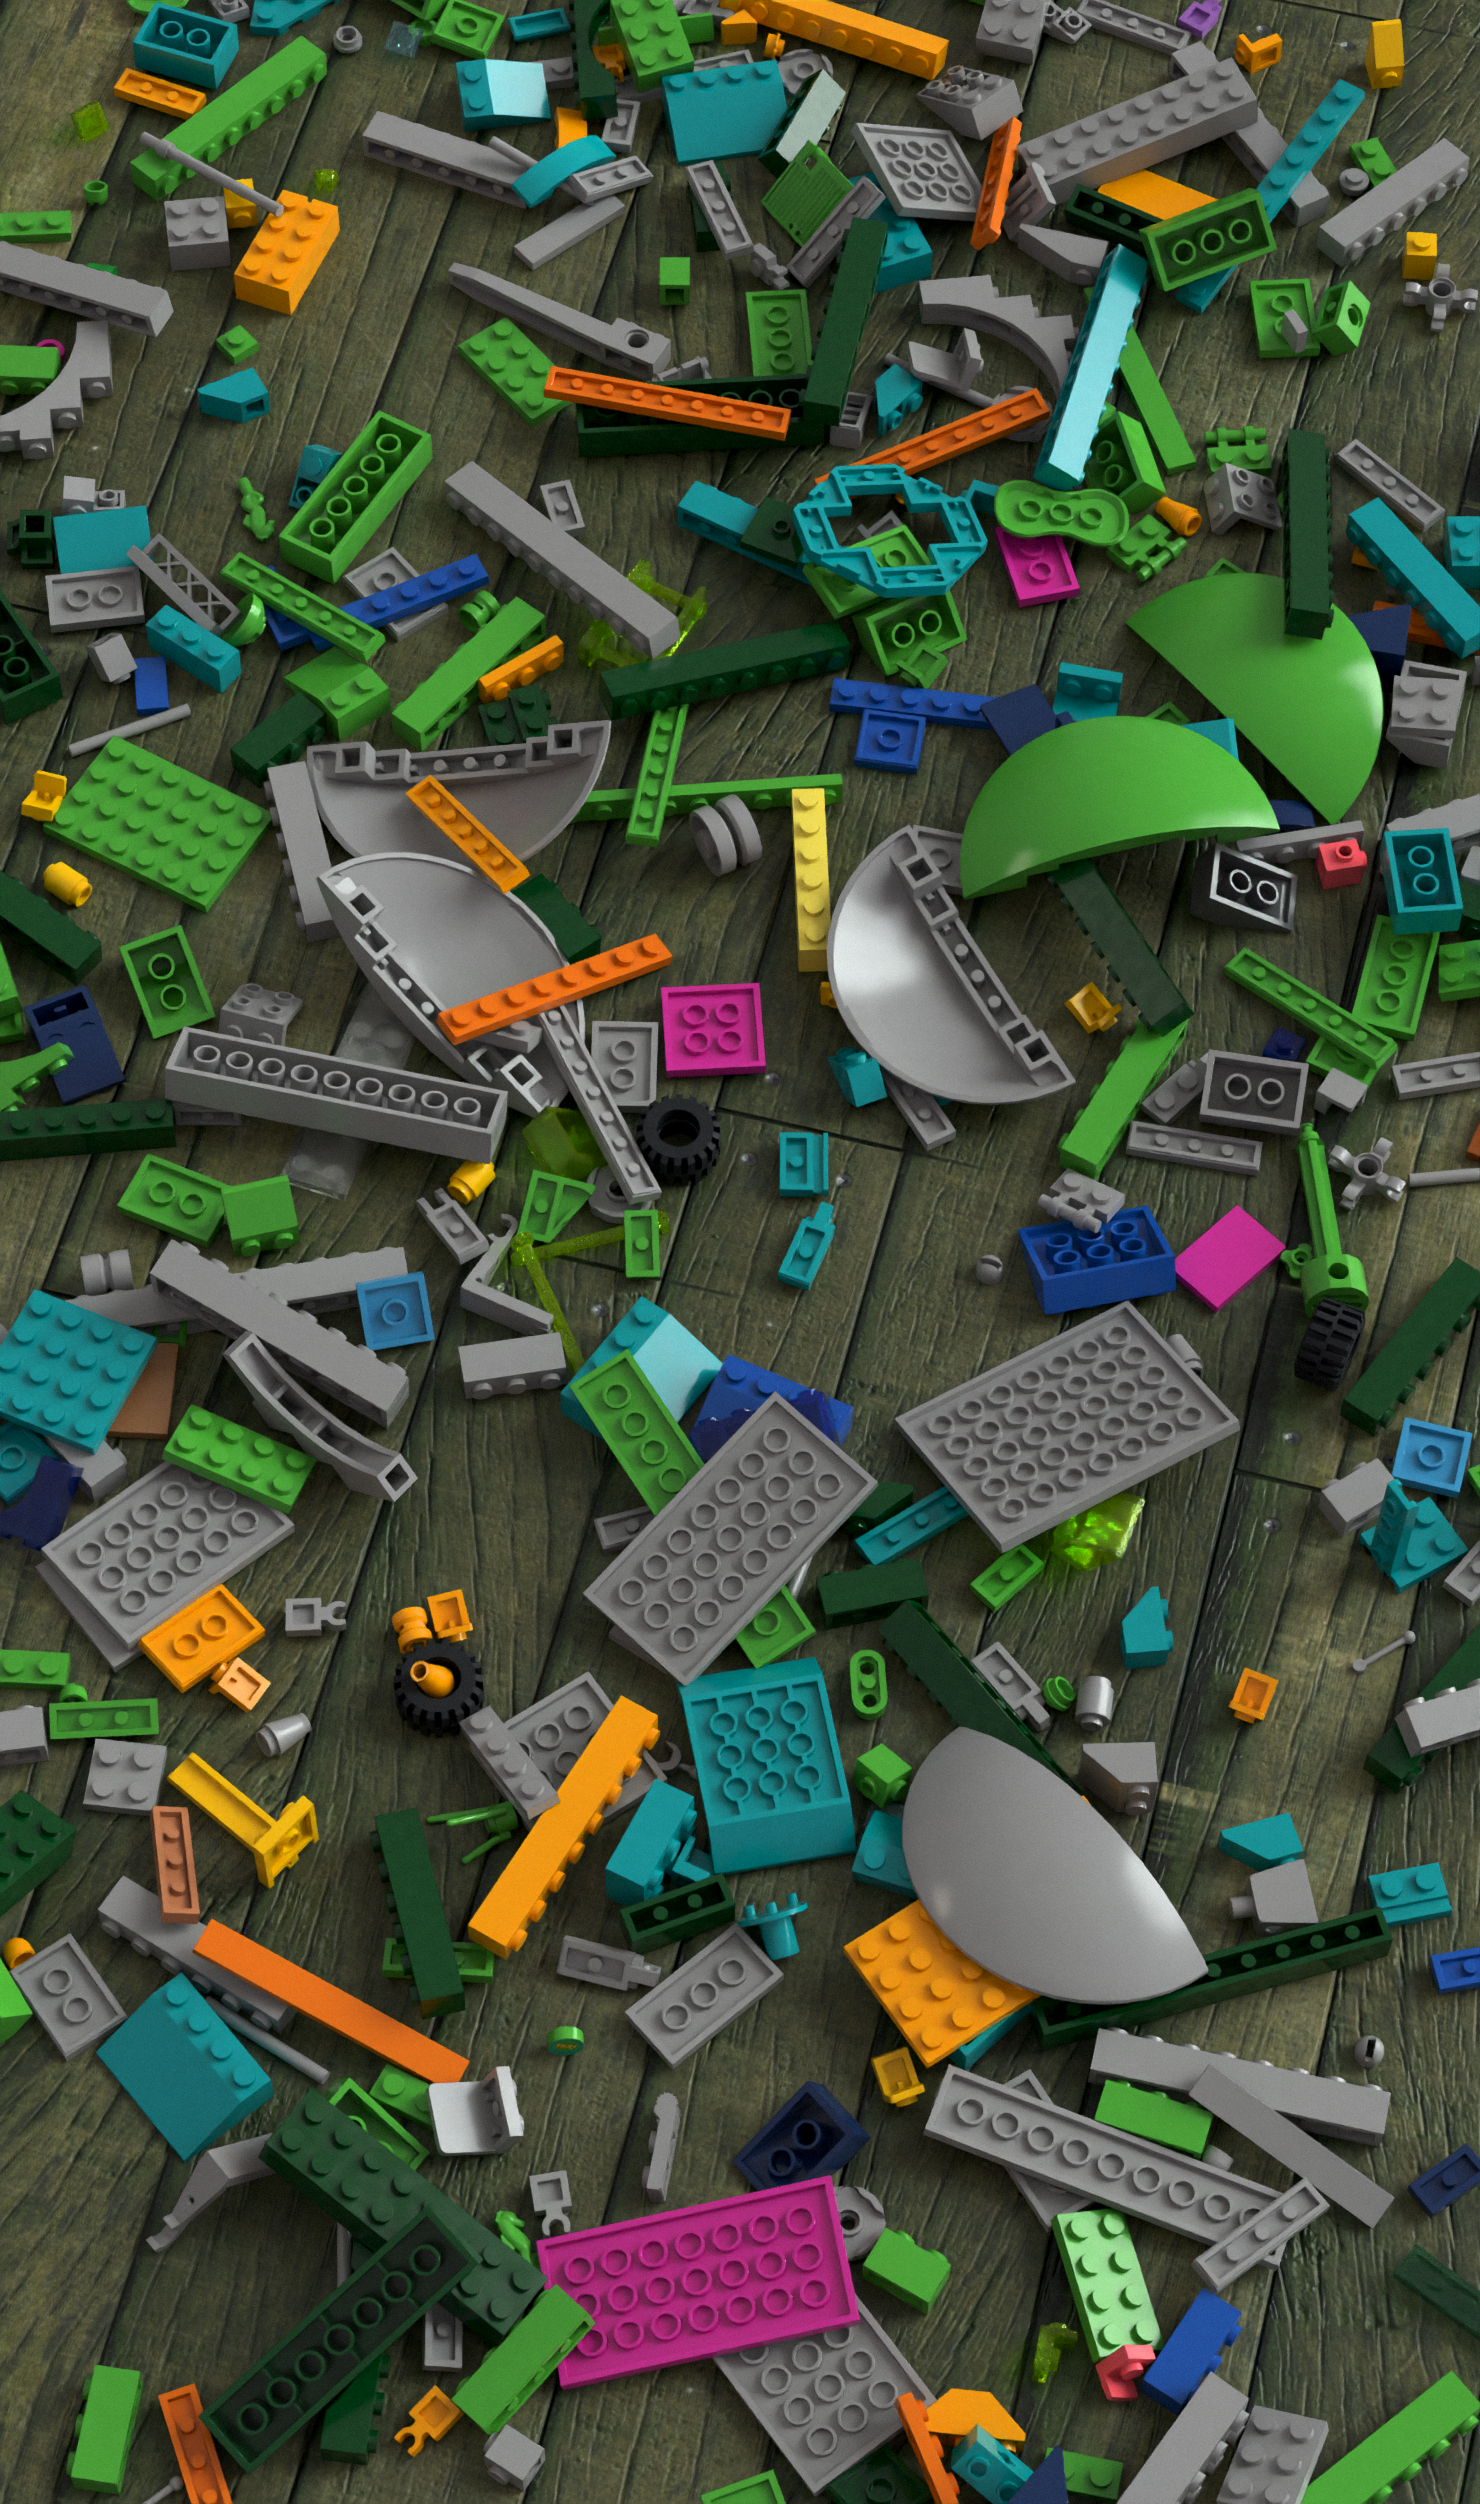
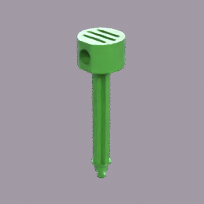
(1331, 1272)

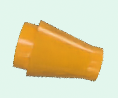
(1179, 516)
(434, 1680)

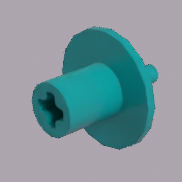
(776, 1926)

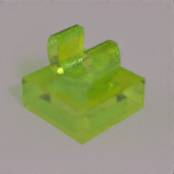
(89, 121)

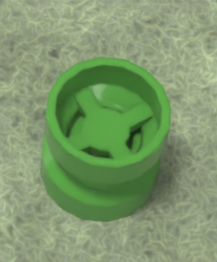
(479, 611)

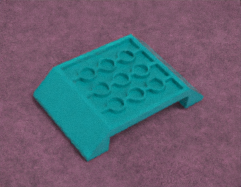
(768, 1766)

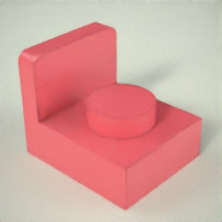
(1120, 2369)

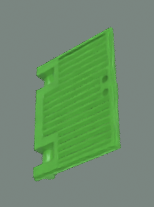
(805, 195)

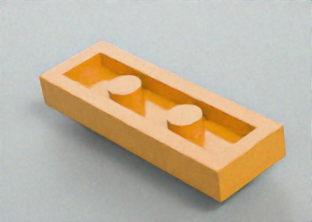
(159, 94)
(521, 670)

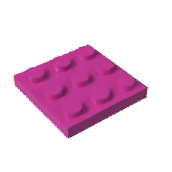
(713, 1030)

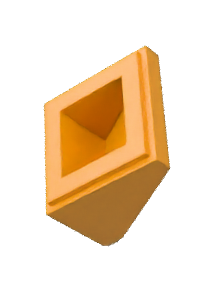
(739, 29)

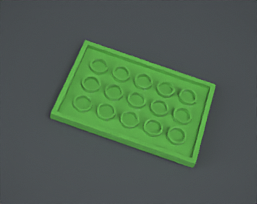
(159, 823)

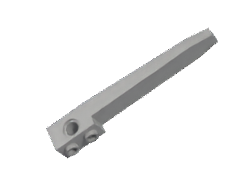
(617, 345)

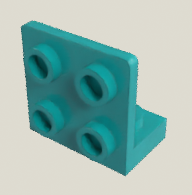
(1087, 692)

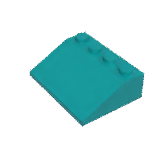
(722, 110)
(666, 1353)
(185, 2068)

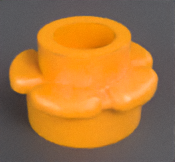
(774, 46)

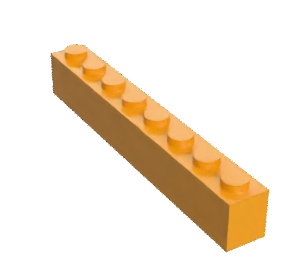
(851, 32)
(562, 1829)

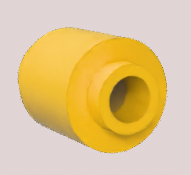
(66, 884)
(470, 1181)

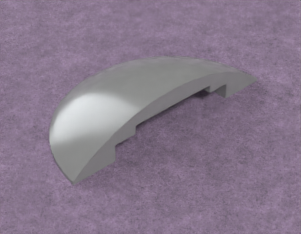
(514, 790)
(439, 939)
(925, 992)
(1037, 1879)

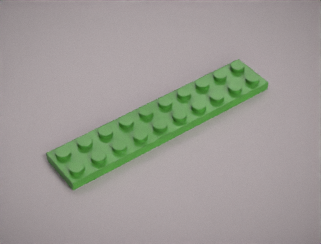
(659, 1465)

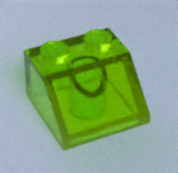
(564, 1143)
(1098, 1533)

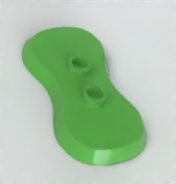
(1083, 515)

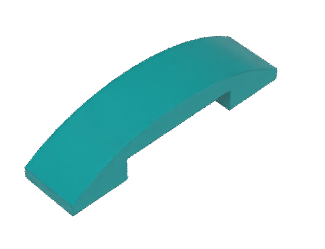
(554, 170)

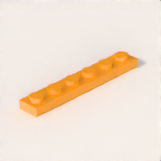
(467, 834)

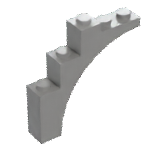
(977, 305)
(61, 404)
(288, 1408)

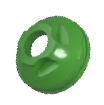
(250, 625)

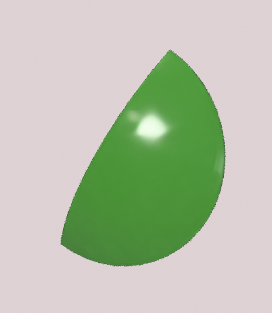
(1293, 697)
(1101, 792)

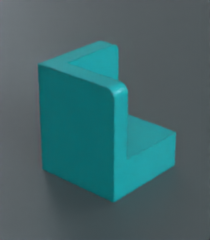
(691, 1865)

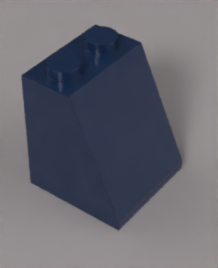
(1386, 638)

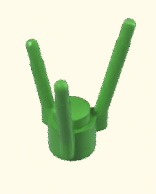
(497, 1819)

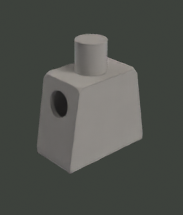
(1277, 1900)

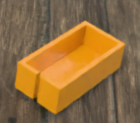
(287, 253)

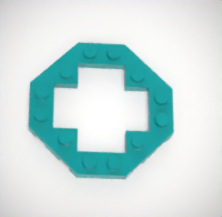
(858, 564)

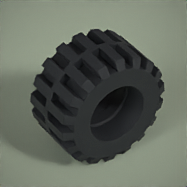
(685, 1118)
(1329, 1343)
(445, 1713)

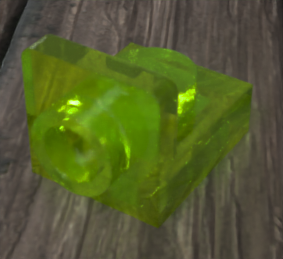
(1046, 2356)

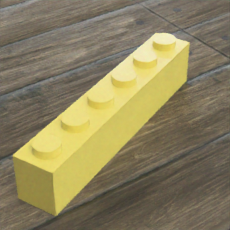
(810, 878)

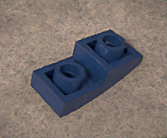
(1292, 815)

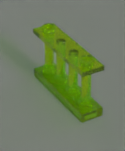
(595, 641)

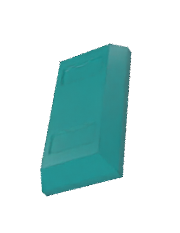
(539, 25)

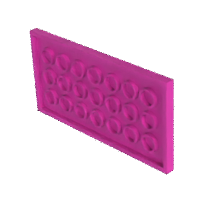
(704, 2280)

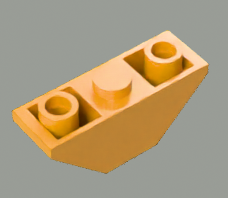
(962, 2409)

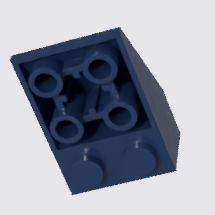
(75, 1023)

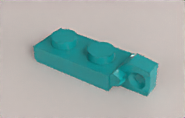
(808, 1249)

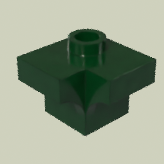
(32, 538)

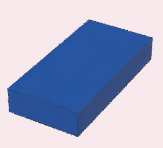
(151, 685)

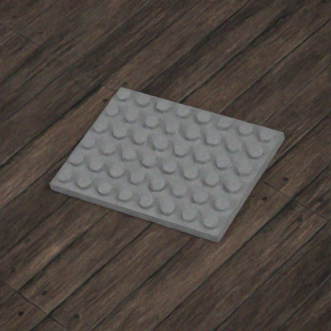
(1066, 1425)

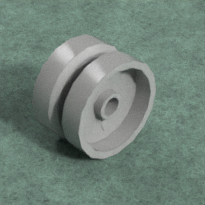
(725, 835)

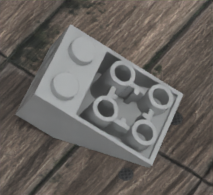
(972, 100)

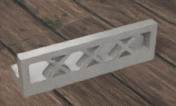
(174, 590)

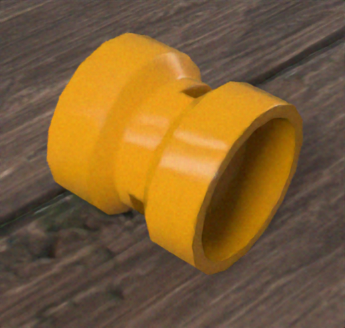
(411, 1628)

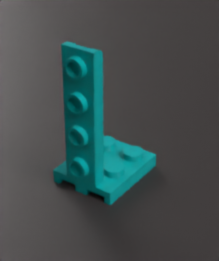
(1411, 1539)

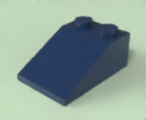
(802, 2141)

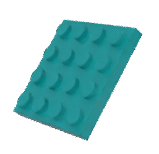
(69, 1370)

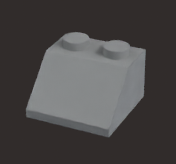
(1121, 1774)

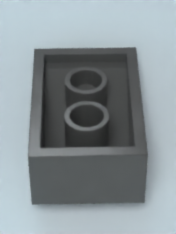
(1242, 891)

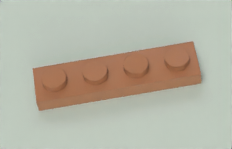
(174, 1865)

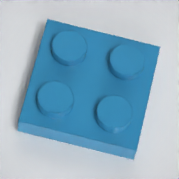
(395, 1311)
(1431, 1457)

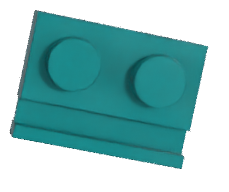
(803, 1164)
(1410, 1894)

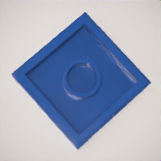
(890, 741)

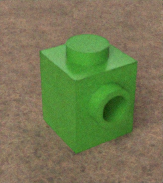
(675, 275)
(882, 1776)

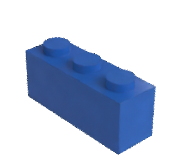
(1192, 2351)

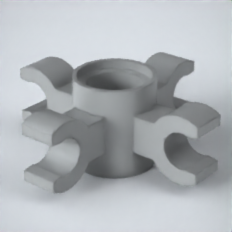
(1440, 297)
(1371, 1163)

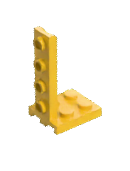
(271, 1841)

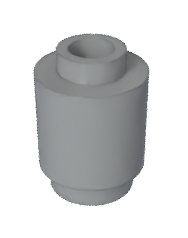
(1094, 1703)

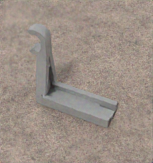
(493, 1304)
(212, 2175)

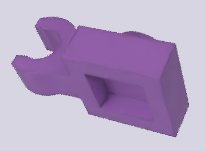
(1200, 17)

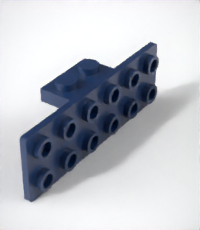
(1022, 717)

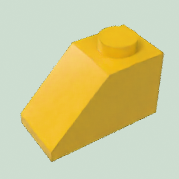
(1385, 54)

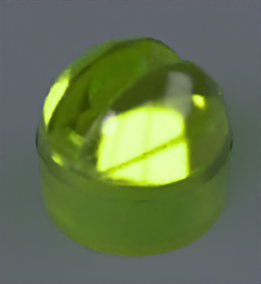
(326, 177)

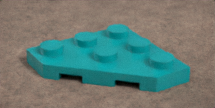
(276, 16)

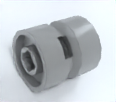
(108, 1273)

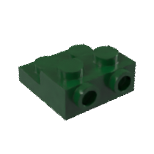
(517, 717)

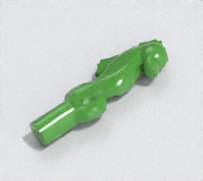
(257, 519)
(509, 2231)

